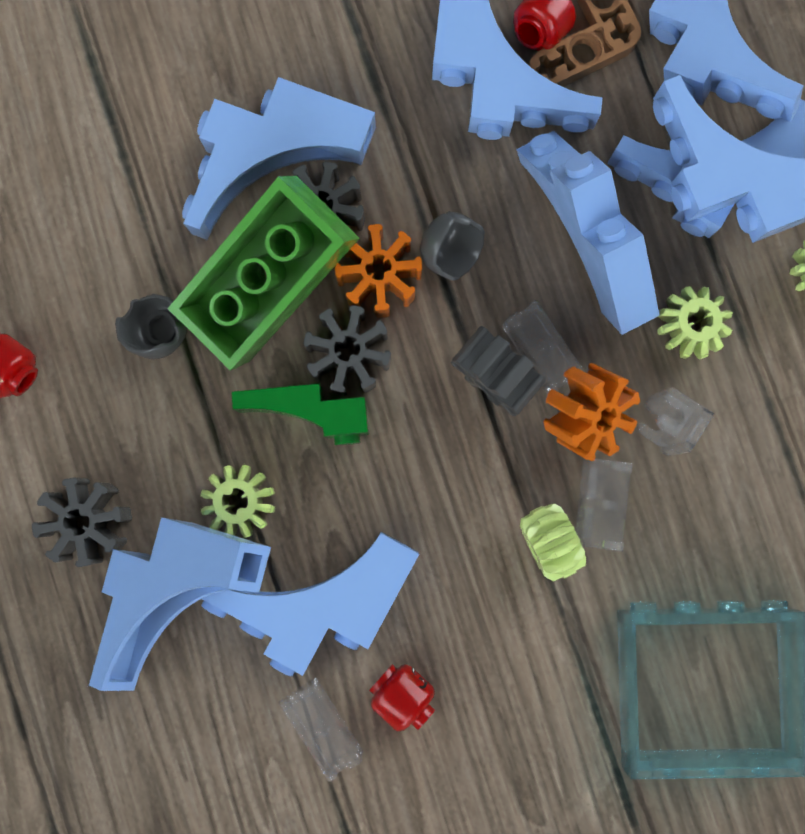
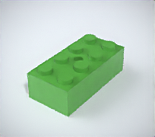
(232, 300)

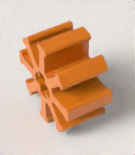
(391, 281)
(591, 411)

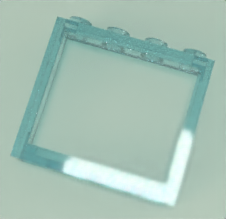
(717, 763)

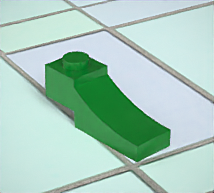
(339, 419)

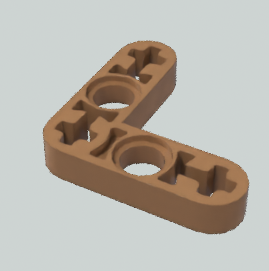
(596, 36)

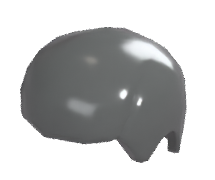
(452, 245)
(150, 328)

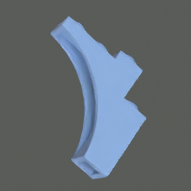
(718, 60)
(504, 86)
(246, 146)
(658, 169)
(726, 170)
(606, 241)
(157, 587)
(347, 603)

